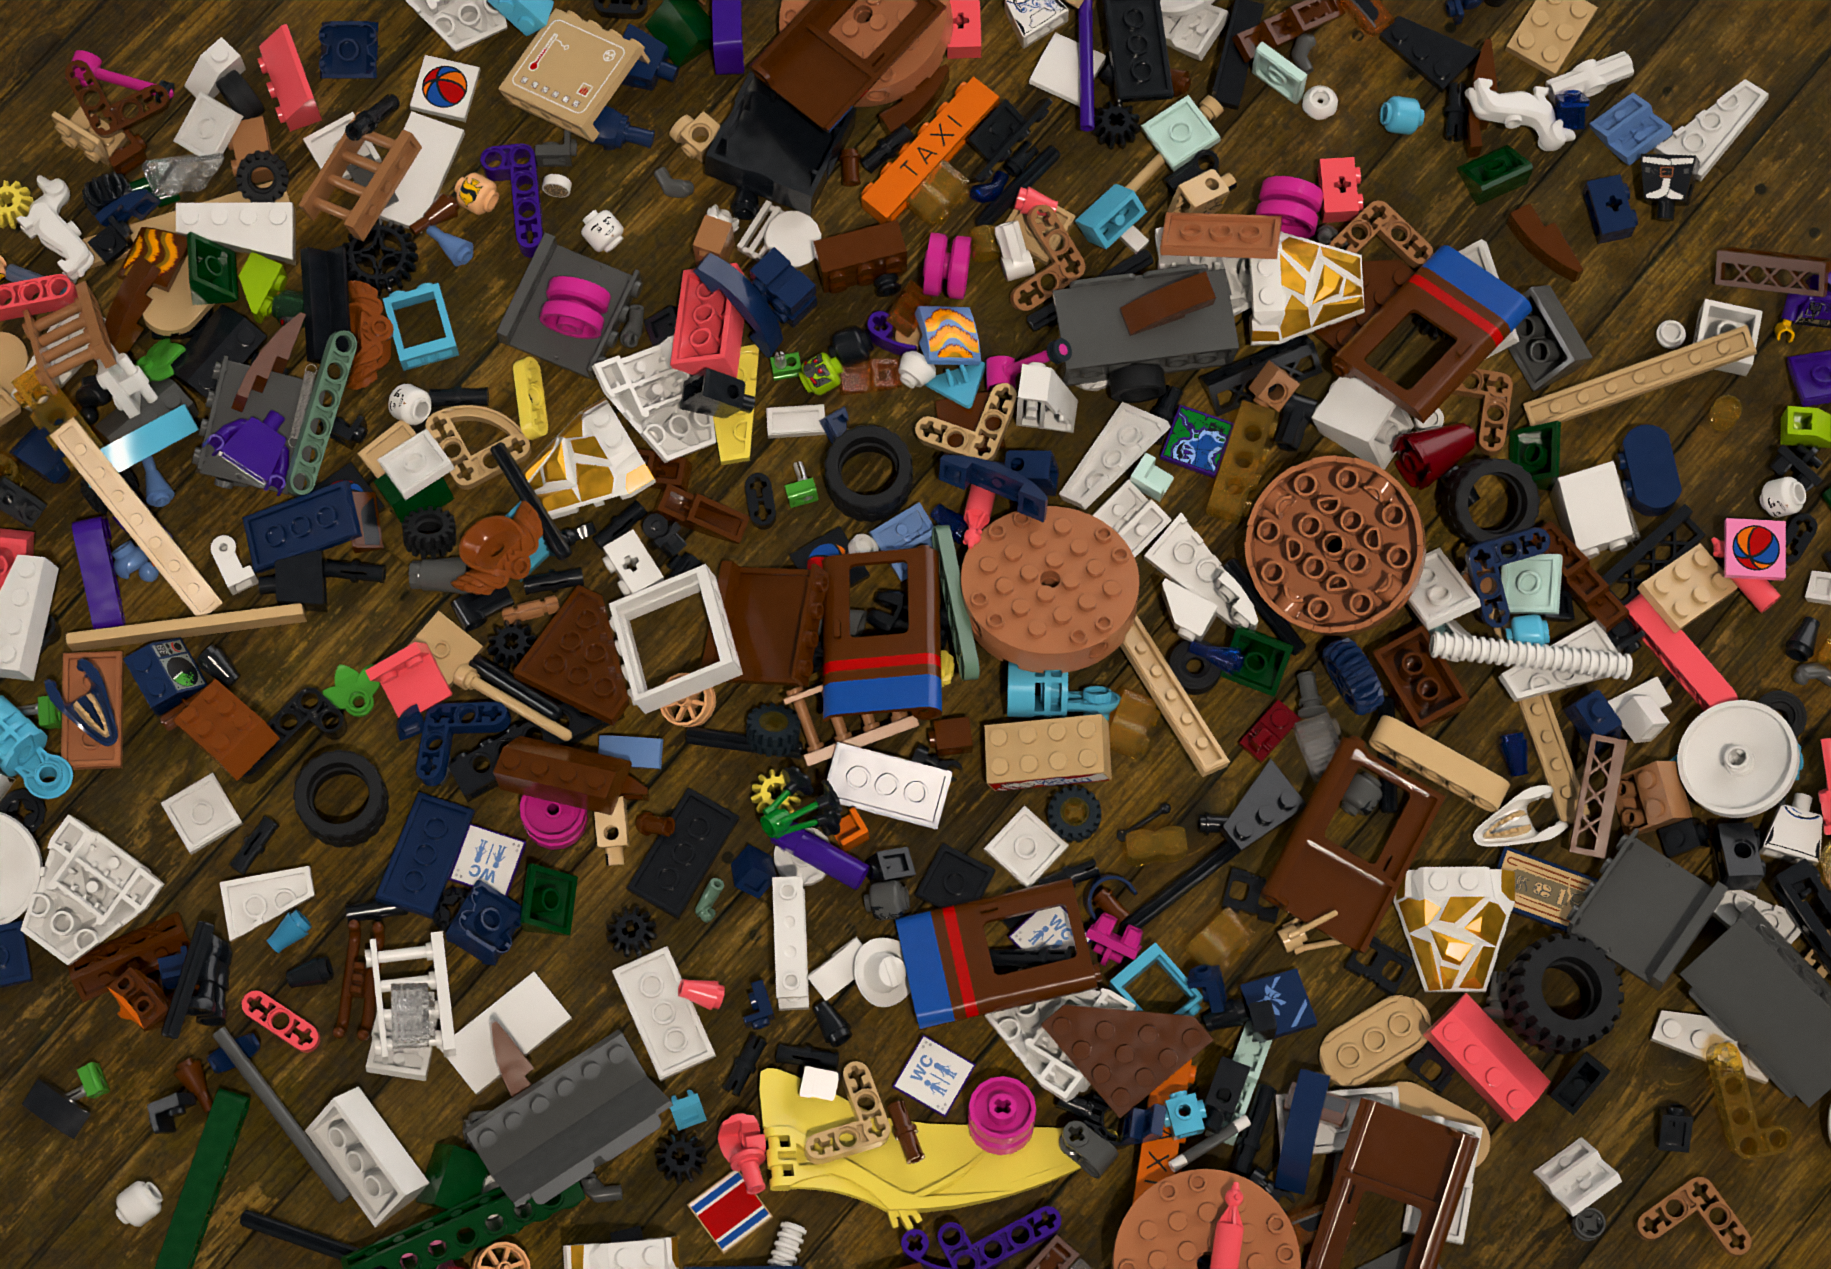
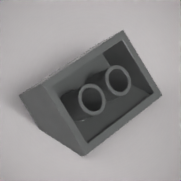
(1548, 341)
(169, 398)

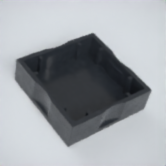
(776, 148)

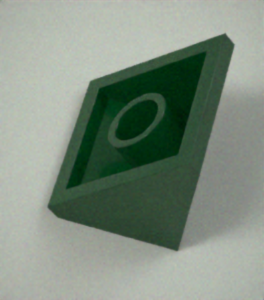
(682, 28)
(1495, 174)
(211, 271)
(1538, 452)
(434, 495)
(1263, 661)
(548, 901)
(453, 1177)

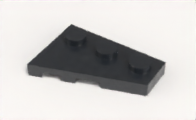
(1429, 52)
(1263, 809)

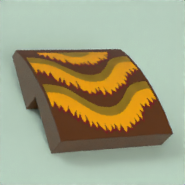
(161, 249)

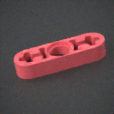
(294, 1040)

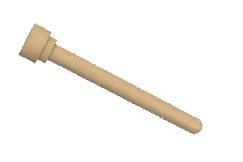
(1211, 110)
(468, 678)

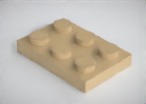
(1550, 33)
(1687, 588)

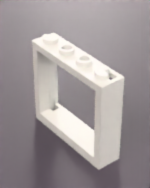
(658, 596)

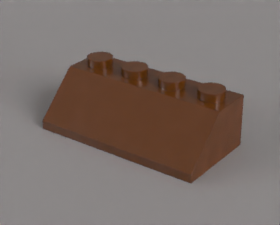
(561, 774)

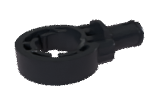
(1083, 1109)

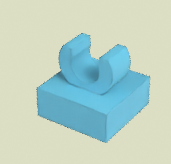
(687, 1110)

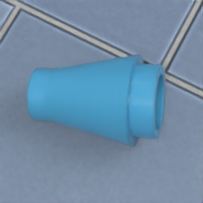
(289, 931)

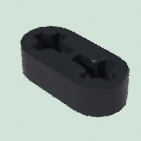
(621, 9)
(754, 502)
(1802, 542)

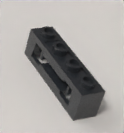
(1793, 887)

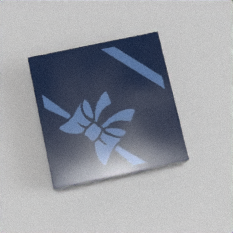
(1288, 1000)

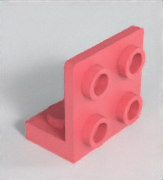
(411, 679)

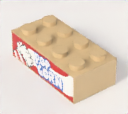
(1048, 752)

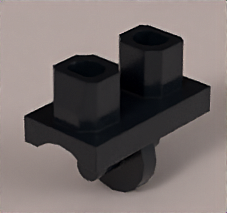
(1787, 459)
(19, 502)
(664, 535)

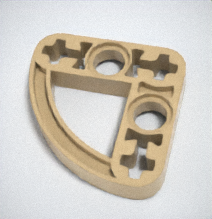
(476, 462)

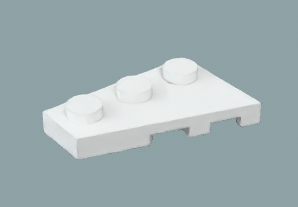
(263, 897)
(1738, 900)

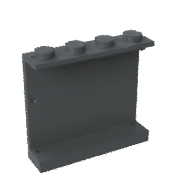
(526, 333)
(279, 395)
(1644, 911)

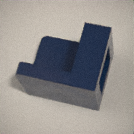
(753, 871)
(171, 967)

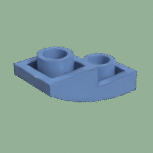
(641, 751)

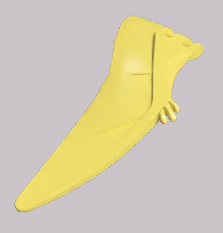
(948, 1178)

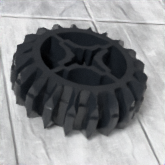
(401, 260)

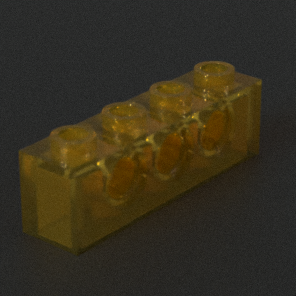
(45, 414)
(1249, 419)

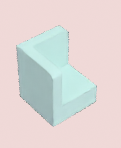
(1150, 478)

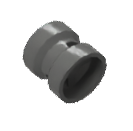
(1592, 1220)

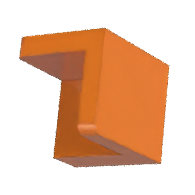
(852, 831)

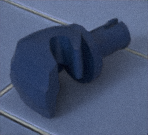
(617, 130)

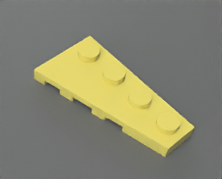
(735, 432)

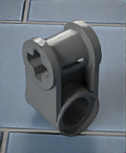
(1089, 1151)

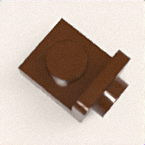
(129, 157)

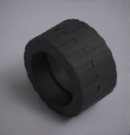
(862, 440)
(1457, 490)
(326, 767)

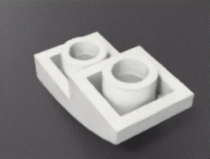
(1243, 610)
(836, 971)

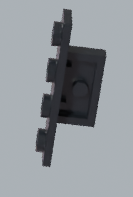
(1000, 132)

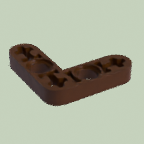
(115, 111)

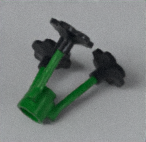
(777, 821)

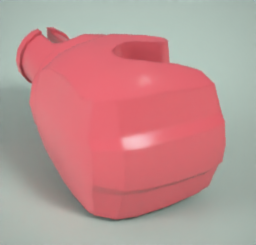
(744, 1149)

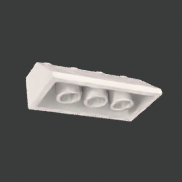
(366, 1156)

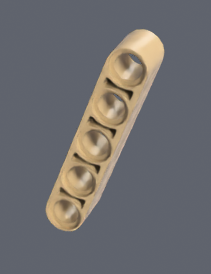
(1439, 763)

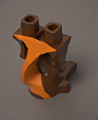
(142, 999)

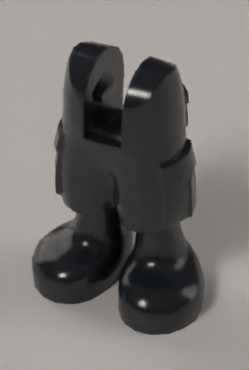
(214, 982)

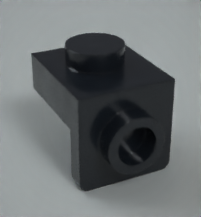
(1684, 837)

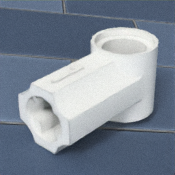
(1015, 259)

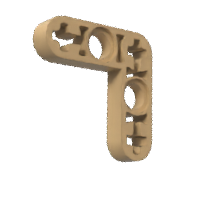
(972, 439)
(859, 1129)

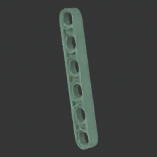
(325, 414)
(957, 615)

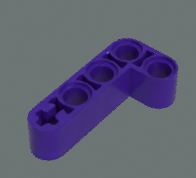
(727, 37)
(522, 200)
(98, 572)
(1002, 1237)

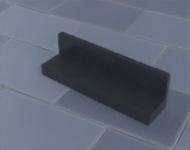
(1232, 68)
(324, 299)

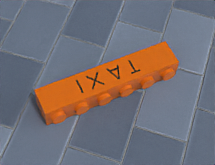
(935, 142)
(1157, 1153)

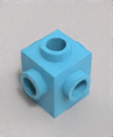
(1184, 1126)

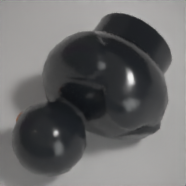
(91, 396)

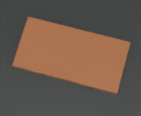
(1221, 235)
(76, 746)

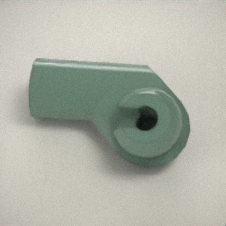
(711, 893)

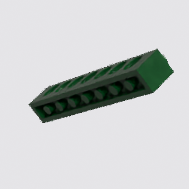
(446, 1225)

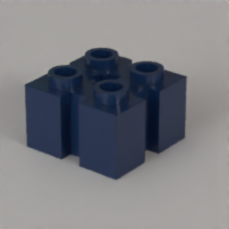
(784, 288)

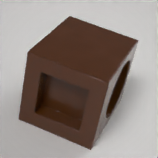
(951, 736)

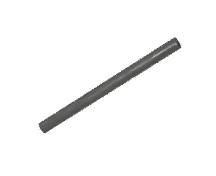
(282, 1115)

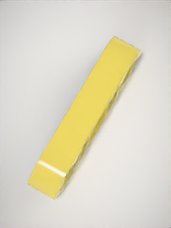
(529, 381)

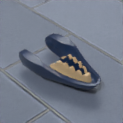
(91, 711)

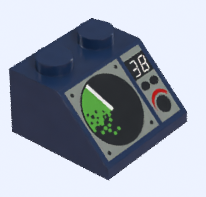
(165, 673)

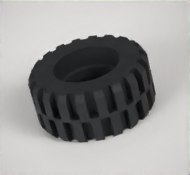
(1591, 973)

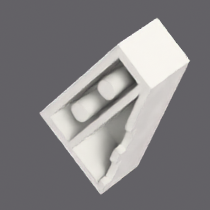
(1044, 400)

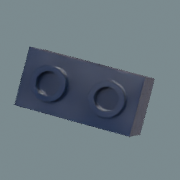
(1606, 223)

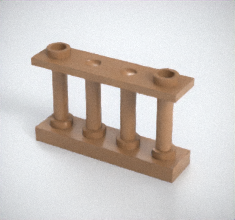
(372, 197)
(94, 333)
(872, 730)

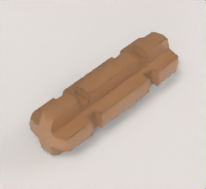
(531, 609)

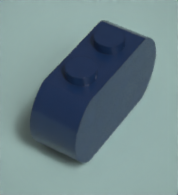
(1649, 470)

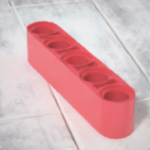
(47, 301)
(1680, 656)

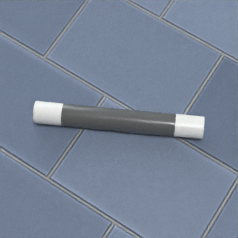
(1209, 1143)

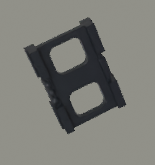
(1250, 905)
(1374, 972)
(1432, 1053)

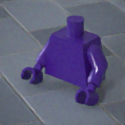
(255, 448)

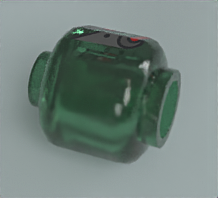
(287, 306)

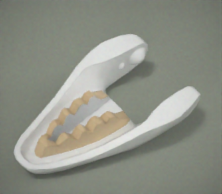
(1512, 824)

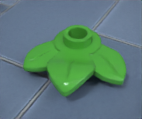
(159, 358)
(351, 687)

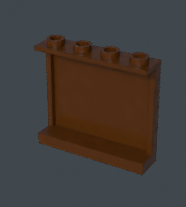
(772, 622)

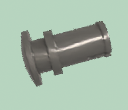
(1310, 699)
(1495, 1007)

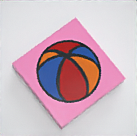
(1754, 549)

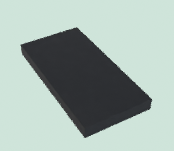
(1137, 50)
(682, 860)

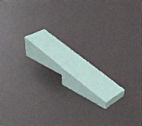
(1252, 1055)

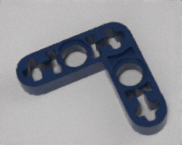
(1495, 559)
(446, 728)

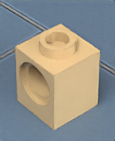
(701, 126)

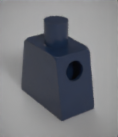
(647, 75)
(1036, 466)
(1594, 716)

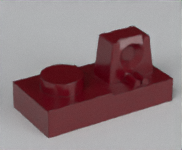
(1269, 731)

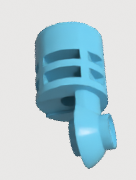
(1054, 695)
(24, 754)

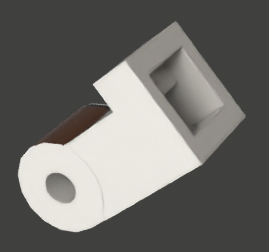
(227, 559)

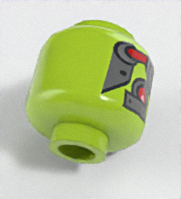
(821, 373)

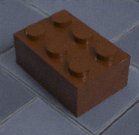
(860, 256)
(1420, 685)

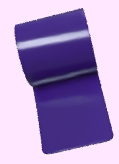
(883, 338)
(917, 1256)

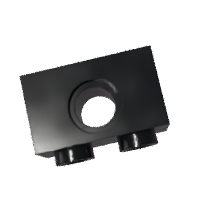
(1733, 840)

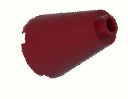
(1431, 452)

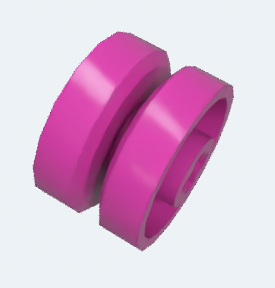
(1294, 201)
(945, 265)
(575, 307)
(555, 830)
(1001, 1115)

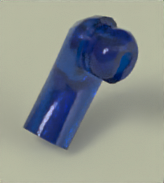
(988, 192)

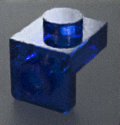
(1571, 109)

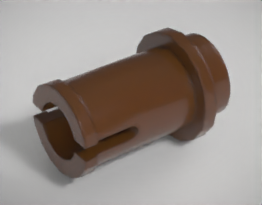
(850, 167)
(650, 824)
(1111, 905)

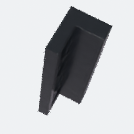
(1249, 367)
(1648, 546)

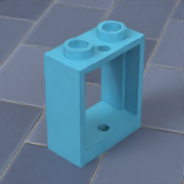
(426, 352)
(1141, 964)

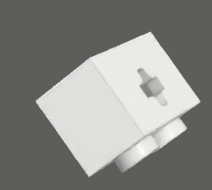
(629, 550)

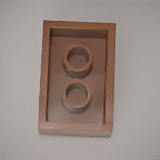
(226, 729)

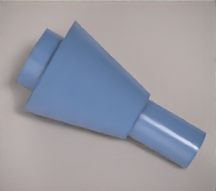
(456, 249)
(157, 489)

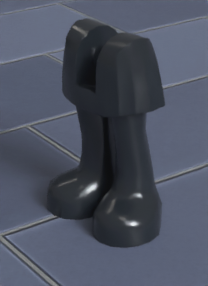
(896, 602)

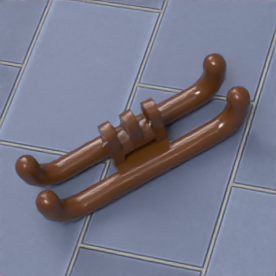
(358, 983)

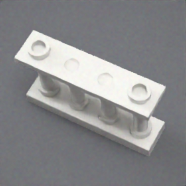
(790, 943)
(436, 980)

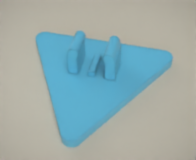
(959, 384)

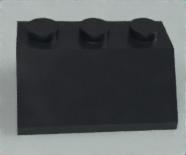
(221, 335)

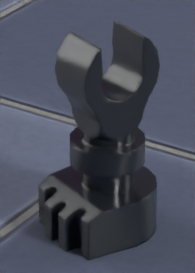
(574, 535)
(921, 755)
(1258, 1175)

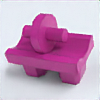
(1126, 945)

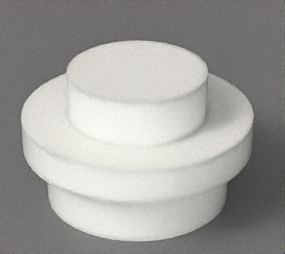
(1670, 334)

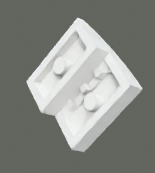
(1195, 32)
(1059, 69)
(1133, 516)
(402, 1063)
(1577, 1176)

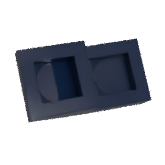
(134, 204)
(1143, 1125)

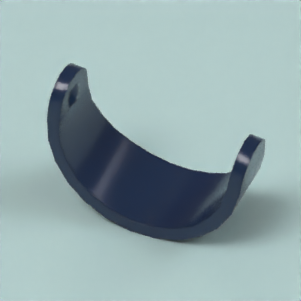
(1091, 886)
(220, 1061)

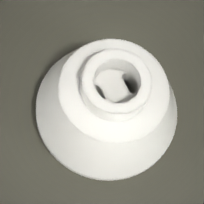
(915, 370)

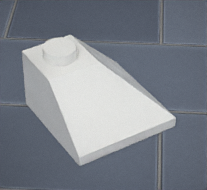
(1188, 611)

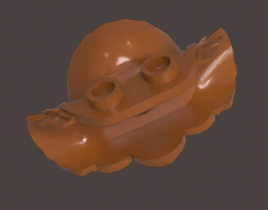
(372, 334)
(498, 550)

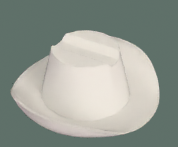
(881, 972)

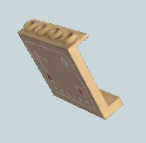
(571, 72)

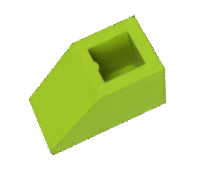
(261, 282)
(1805, 426)

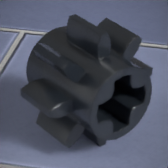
(682, 564)

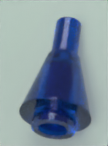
(1226, 658)

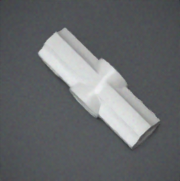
(1592, 76)

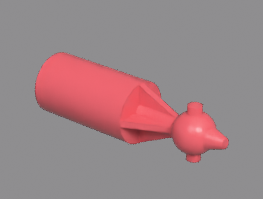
(977, 514)
(1758, 591)
(1228, 1233)

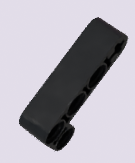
(305, 721)

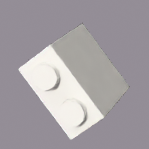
(1361, 420)
(1592, 509)

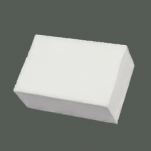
(1134, 239)

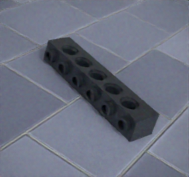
(476, 784)

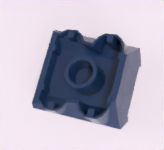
(348, 50)
(40, 457)
(485, 923)

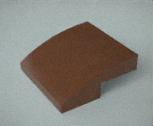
(967, 418)

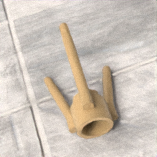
(1294, 935)

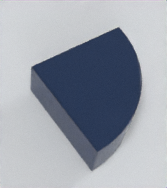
(835, 424)
(410, 723)

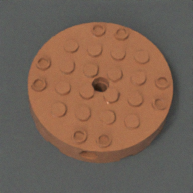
(865, 37)
(1342, 589)
(1050, 590)
(1178, 1219)

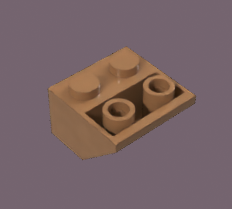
(1651, 798)

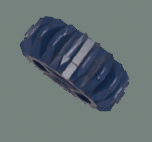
(1353, 676)

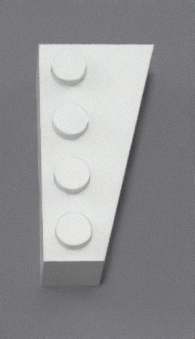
(243, 227)
(24, 615)

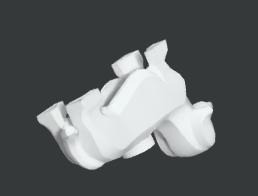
(1520, 109)
(54, 231)

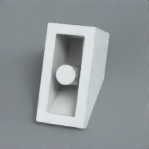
(212, 66)

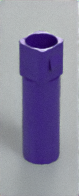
(823, 857)

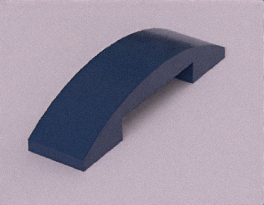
(745, 298)
(995, 478)
(1302, 1131)

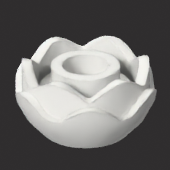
(1320, 110)
(724, 215)

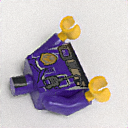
(1805, 310)

